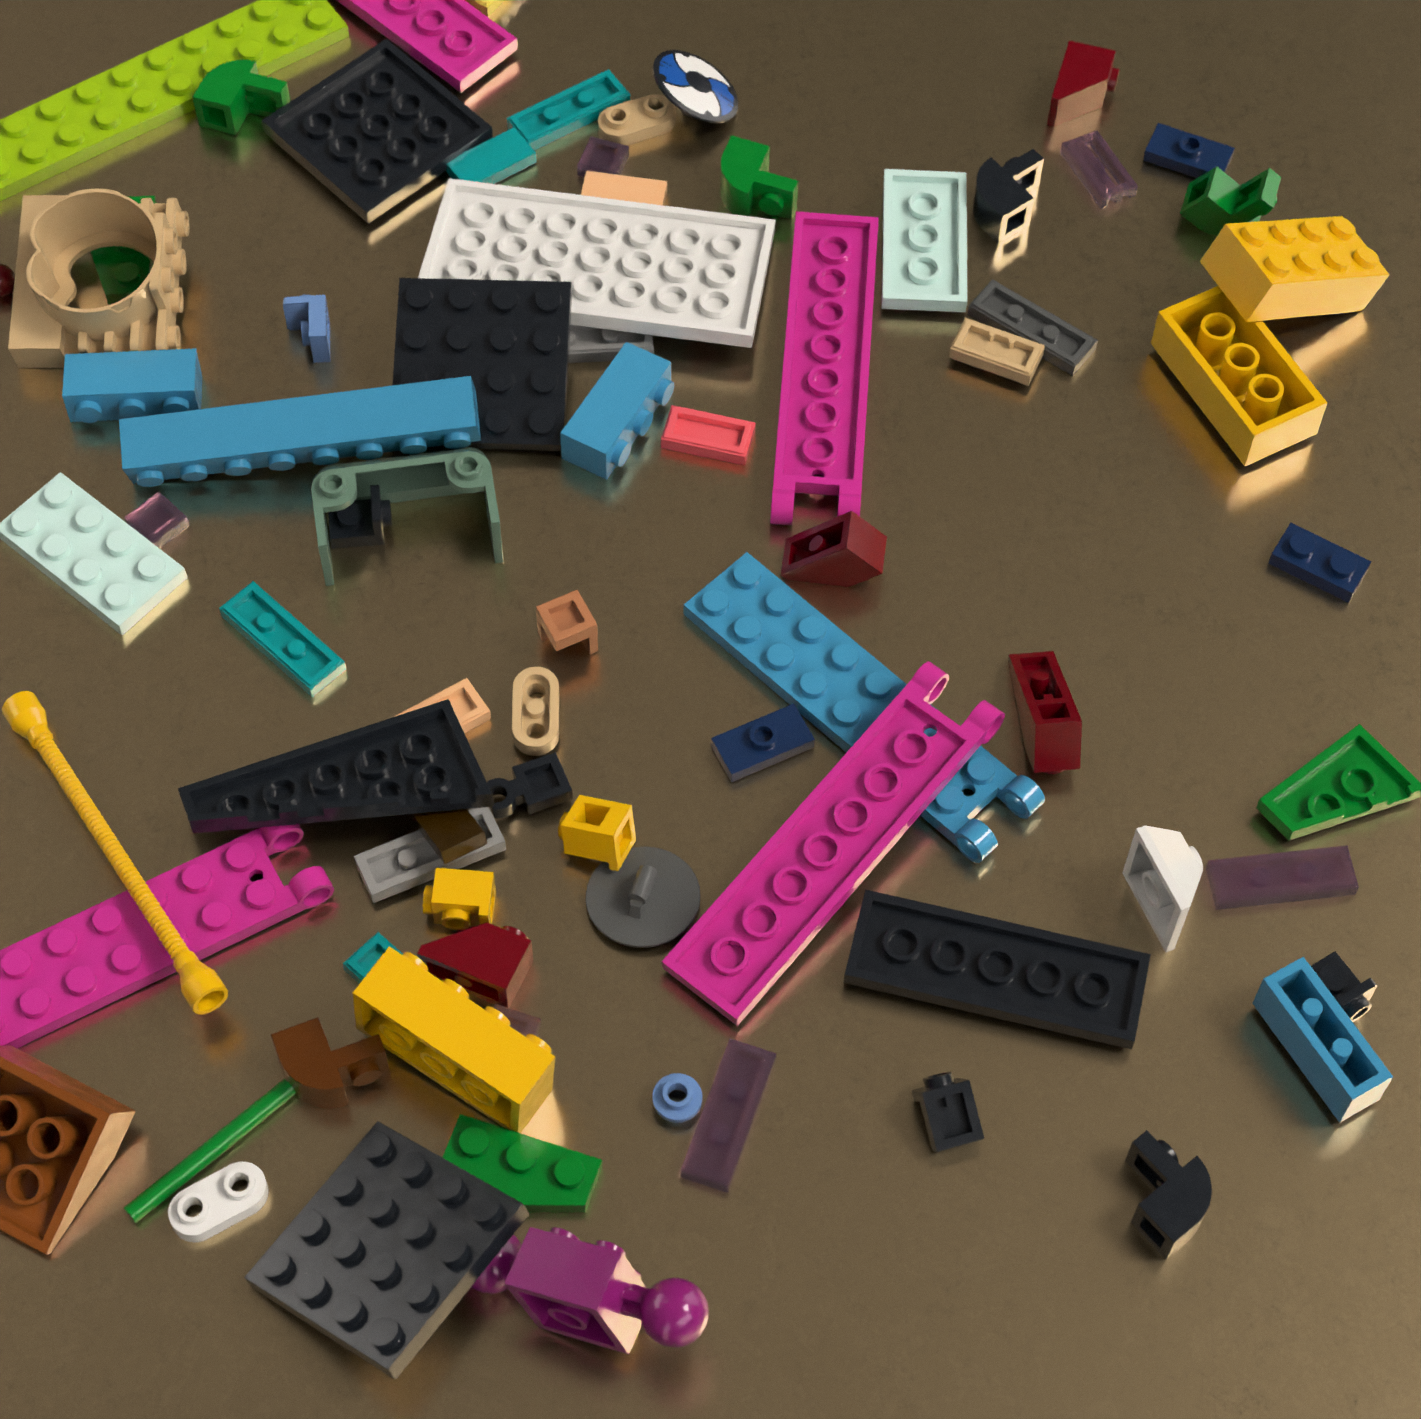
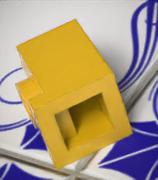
(598, 830)
(460, 898)

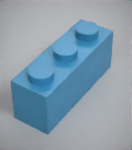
(131, 384)
(617, 411)
(1322, 1039)

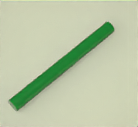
(209, 1151)

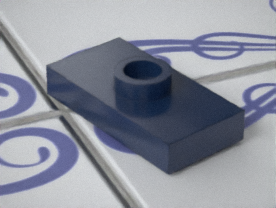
(1186, 152)
(762, 742)

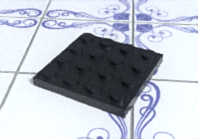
(376, 130)
(501, 335)
(387, 1248)

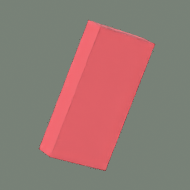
(708, 435)

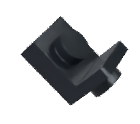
(361, 522)
(1345, 986)
(949, 1111)

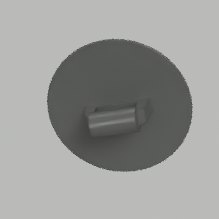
(646, 900)

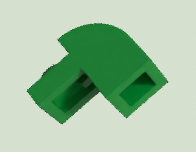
(233, 92)
(750, 185)
(1220, 200)

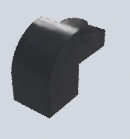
(1002, 194)
(1179, 1197)

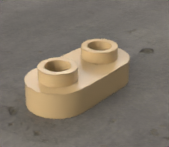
(637, 119)
(535, 714)

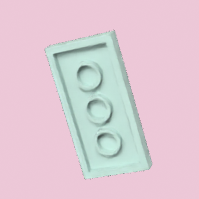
(924, 240)
(91, 553)

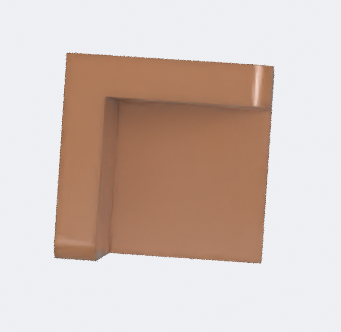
(567, 622)

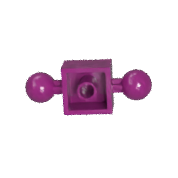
(593, 1292)

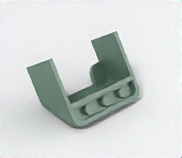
(403, 480)

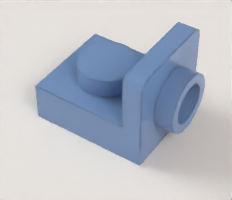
(310, 316)

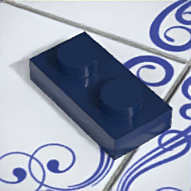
(1319, 562)

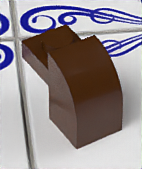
(322, 1074)

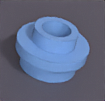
(677, 1111)

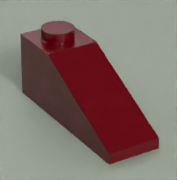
(1046, 712)

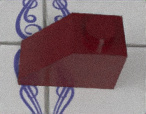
(1082, 82)
(835, 552)
(482, 960)

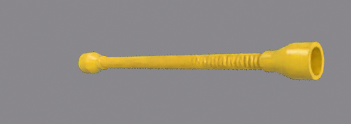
(198, 982)

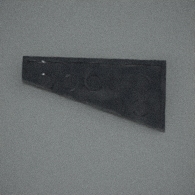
(375, 771)

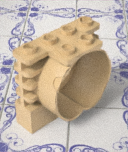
(60, 231)

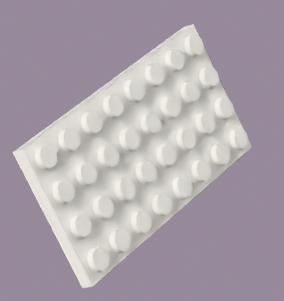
(626, 260)

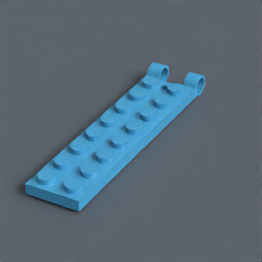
(842, 689)

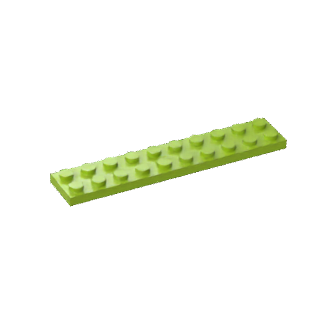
(155, 87)

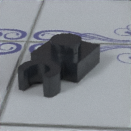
(535, 783)

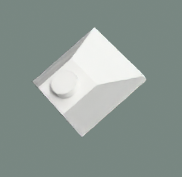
(1163, 879)

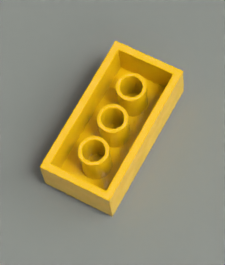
(1294, 268)
(1238, 375)
(454, 1039)

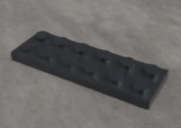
(998, 969)

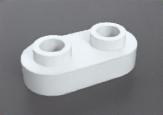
(220, 1203)

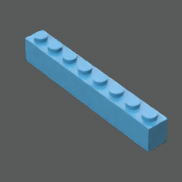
(299, 431)

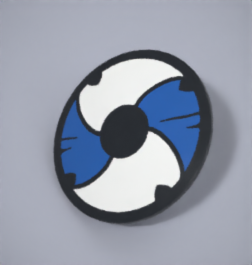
(695, 86)

